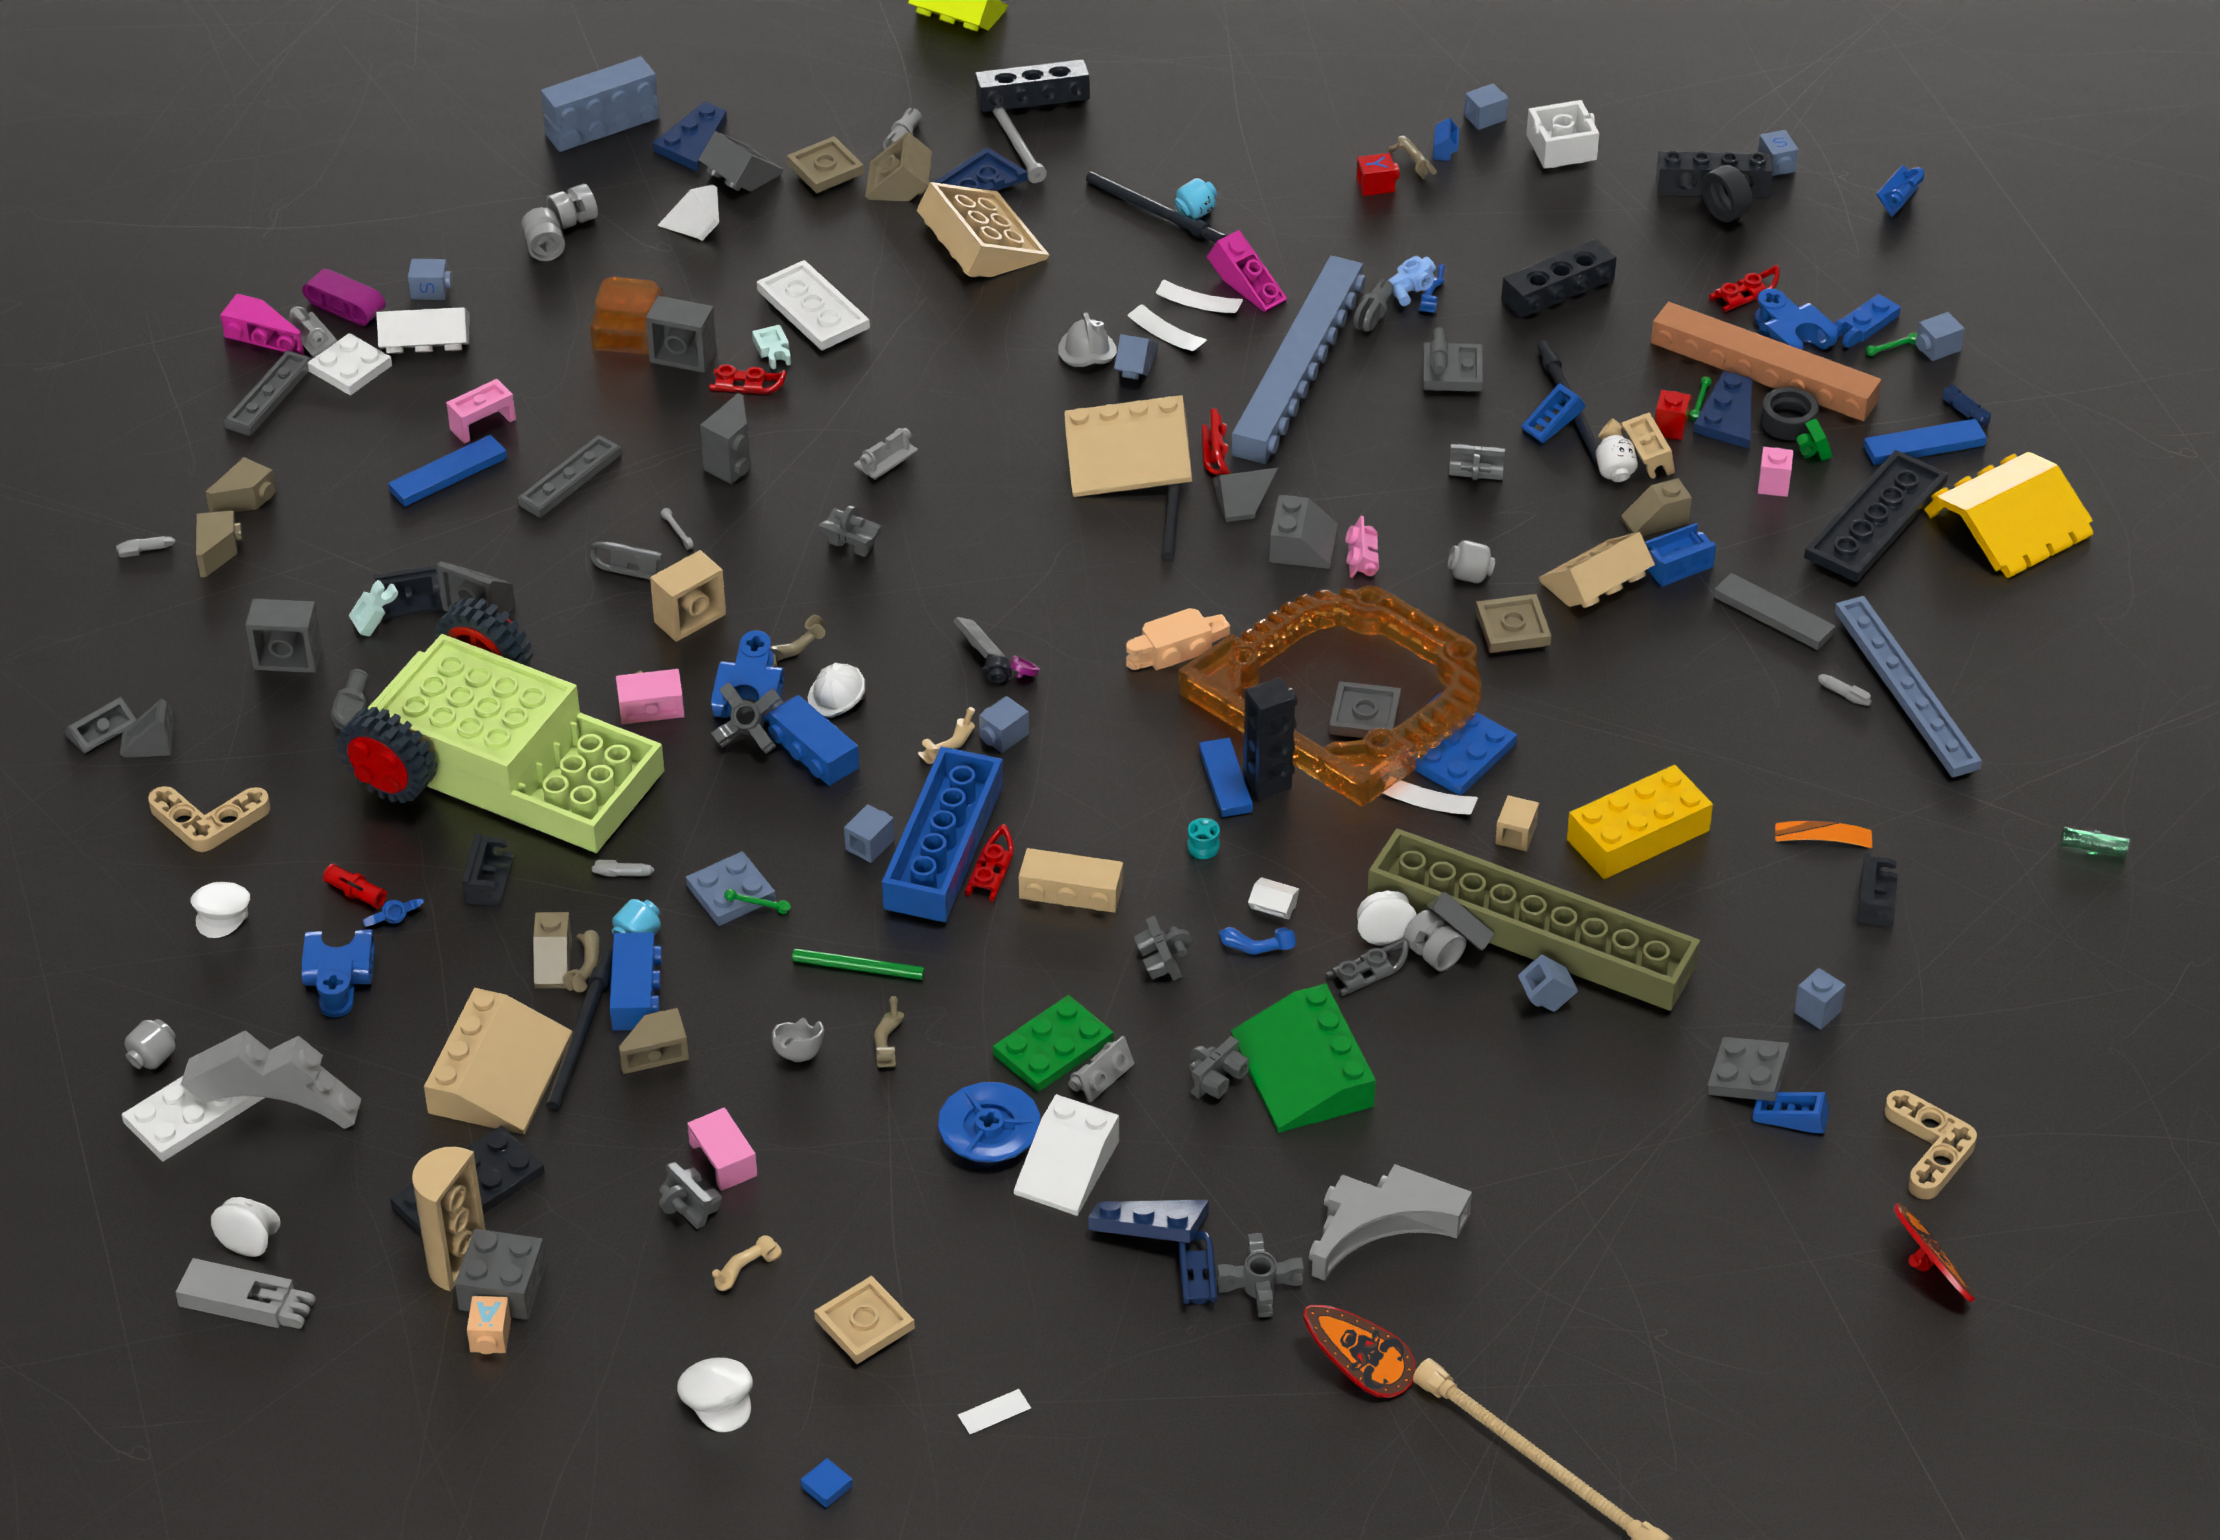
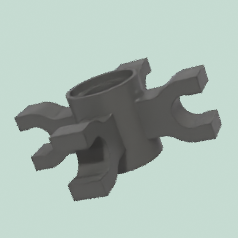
(733, 728)
(1260, 1275)

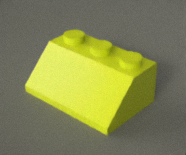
(972, 13)

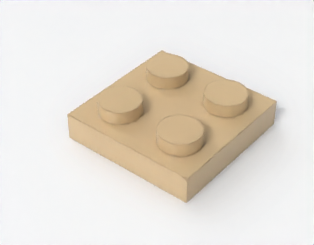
(864, 1319)

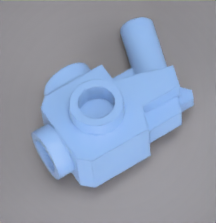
(1413, 275)

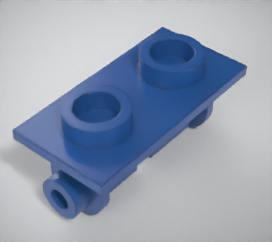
(1900, 188)

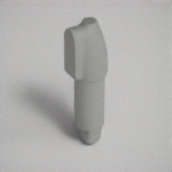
(136, 546)
(1852, 693)
(613, 869)

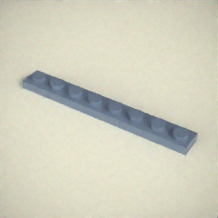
(1908, 687)

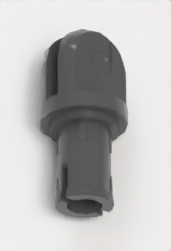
(1373, 306)
(350, 699)

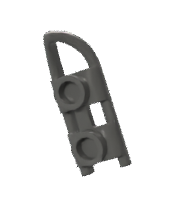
(621, 557)
(1375, 960)

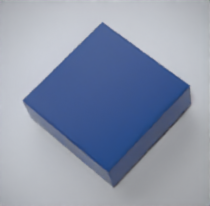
(826, 1482)

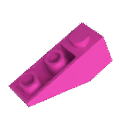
(1245, 272)
(259, 324)

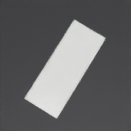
(994, 1411)

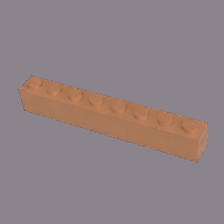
(1765, 360)

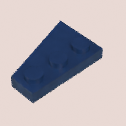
(690, 135)
(985, 171)
(1728, 411)
(1152, 1219)

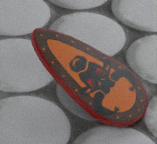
(1931, 1250)
(1362, 1350)

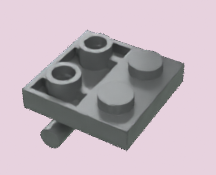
(1452, 365)

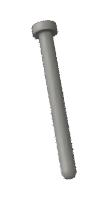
(1035, 171)

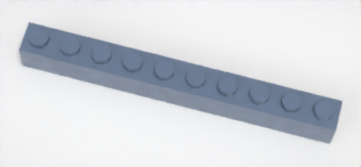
(1298, 360)

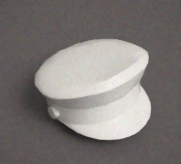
(220, 908)
(1384, 917)
(244, 1225)

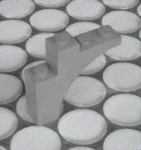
(284, 1073)
(1399, 1205)

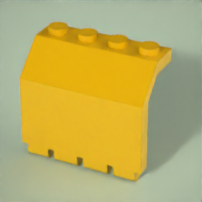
(2018, 511)

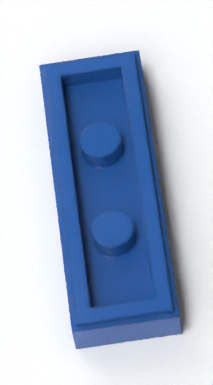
(1225, 777)

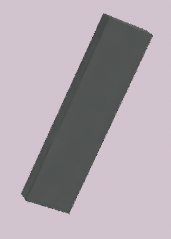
(268, 393)
(569, 476)
(1774, 611)

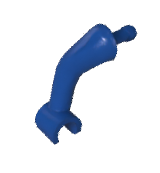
(1283, 940)

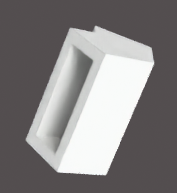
(1273, 898)

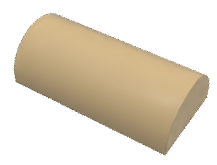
(447, 1209)

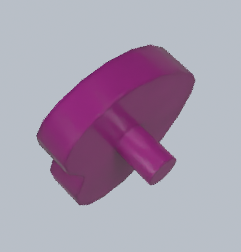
(1023, 667)

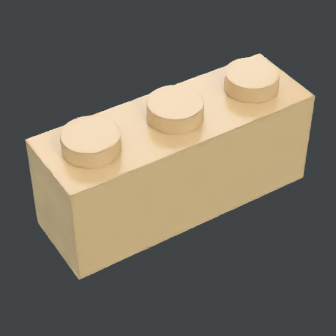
(1071, 880)

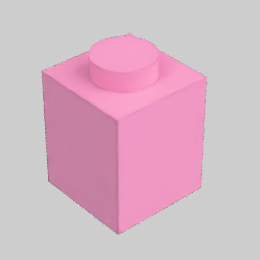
(1775, 471)

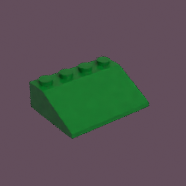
(1305, 1060)

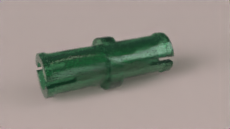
(2094, 842)

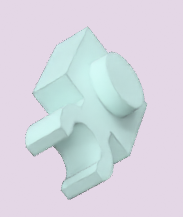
(772, 343)

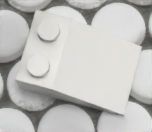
(1068, 1154)

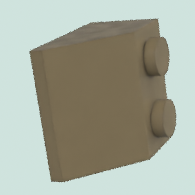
(899, 171)

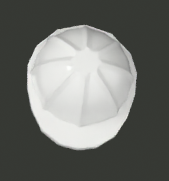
(837, 689)

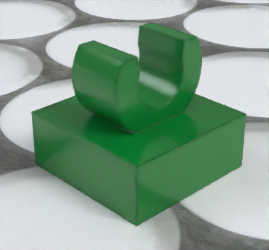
(1814, 442)

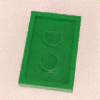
(1053, 1043)

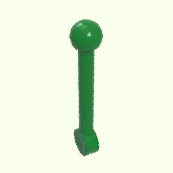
(1872, 350)
(1705, 383)
(782, 907)

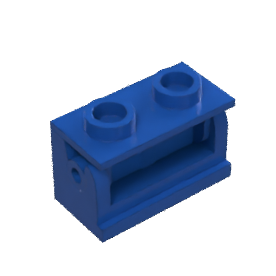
(1680, 554)

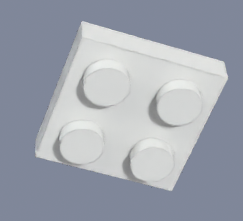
(349, 364)

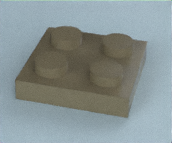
(825, 164)
(1513, 623)

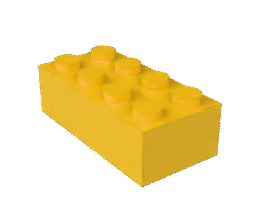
(1639, 821)

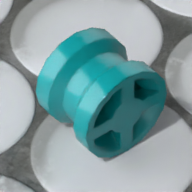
(1203, 838)

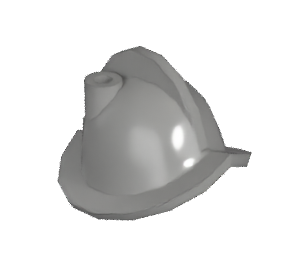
(1086, 343)

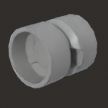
(574, 206)
(543, 234)
(1435, 940)

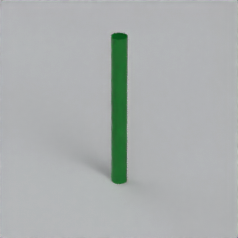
(858, 964)

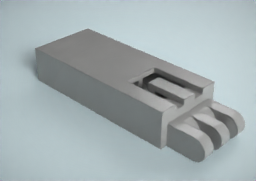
(225, 1292)

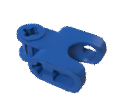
(1792, 324)
(749, 675)
(337, 969)

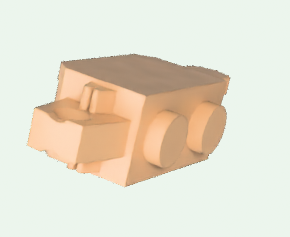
(1175, 639)

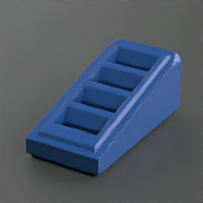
(1572, 408)
(1811, 1116)

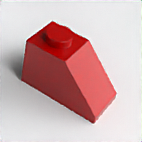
(1673, 413)

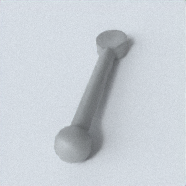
(666, 514)

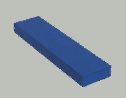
(1926, 440)
(447, 470)

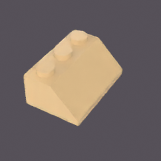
(1599, 570)

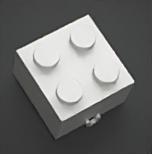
(1563, 134)

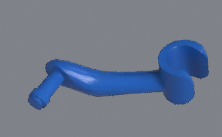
(1429, 302)

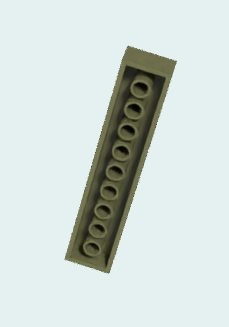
(1542, 919)

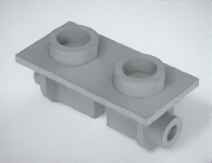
(314, 334)
(886, 455)
(1103, 1070)

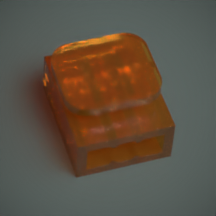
(622, 314)

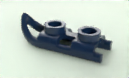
(1197, 1262)

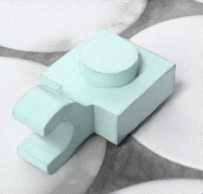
(369, 610)

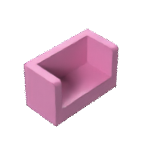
(477, 405)
(650, 696)
(724, 1147)

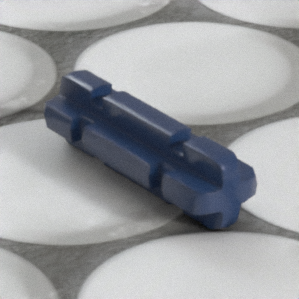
(1966, 405)

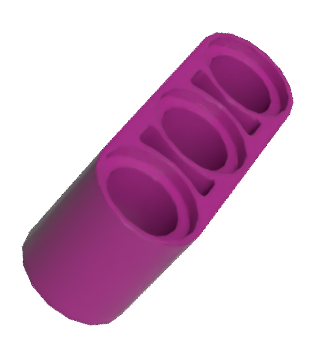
(343, 297)

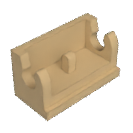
(1649, 444)

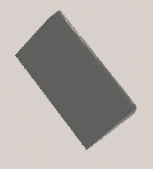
(100, 725)
(1461, 920)

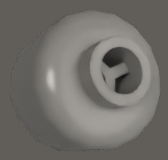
(1471, 561)
(150, 1044)

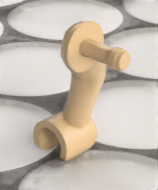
(962, 731)
(727, 1276)

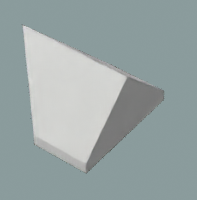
(695, 213)

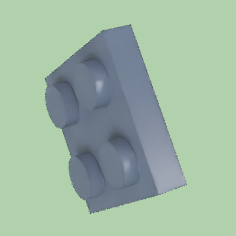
(731, 873)

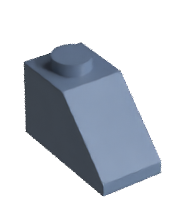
(1135, 356)

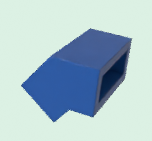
(1445, 140)

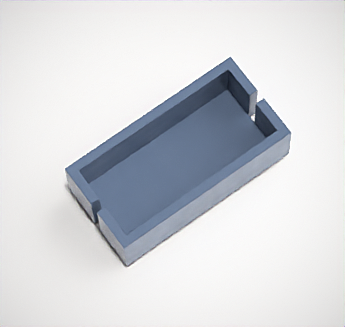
(600, 103)

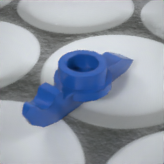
(393, 912)

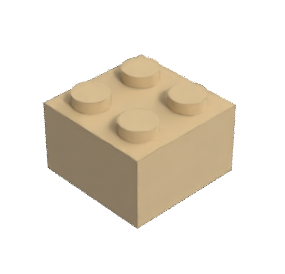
(688, 595)

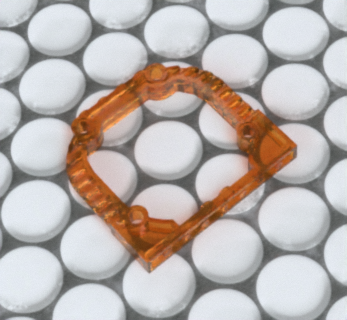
(1385, 756)

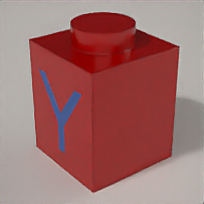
(1377, 174)

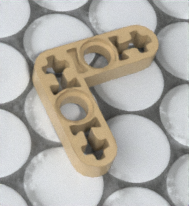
(246, 807)
(1941, 1137)

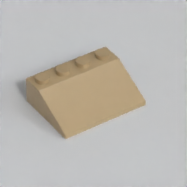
(979, 230)
(1128, 446)
(496, 1063)

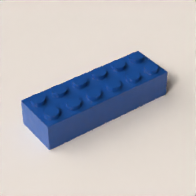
(942, 834)

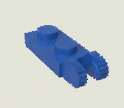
(1867, 320)

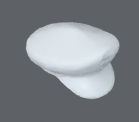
(718, 1392)

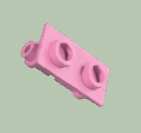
(1362, 549)

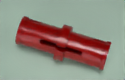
(339, 877)

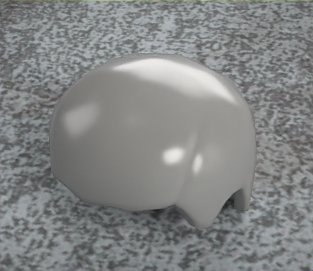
(798, 1040)

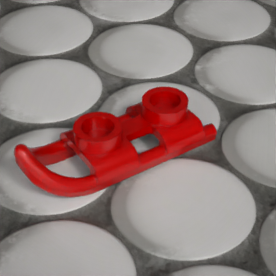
(1752, 282)
(753, 378)
(1215, 438)
(992, 856)

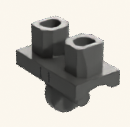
(1476, 462)
(850, 528)
(1153, 939)
(1212, 1065)
(683, 1194)

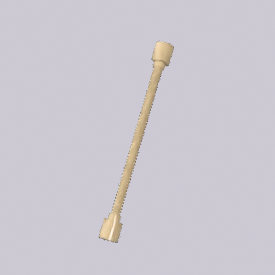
(1437, 1381)

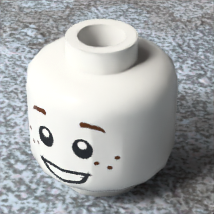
(1616, 458)

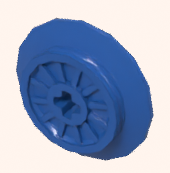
(971, 1110)

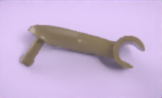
(1423, 165)
(815, 631)
(575, 978)
(884, 1054)

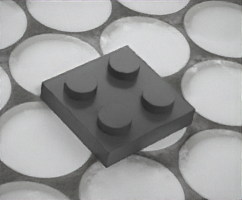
(1363, 708)
(1749, 1068)

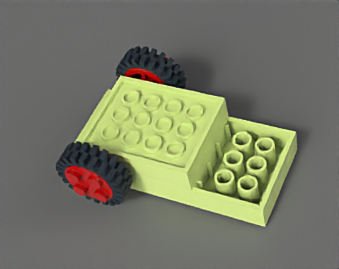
(498, 735)

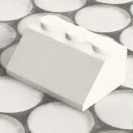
(423, 329)

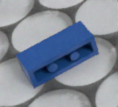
(813, 740)
(634, 979)

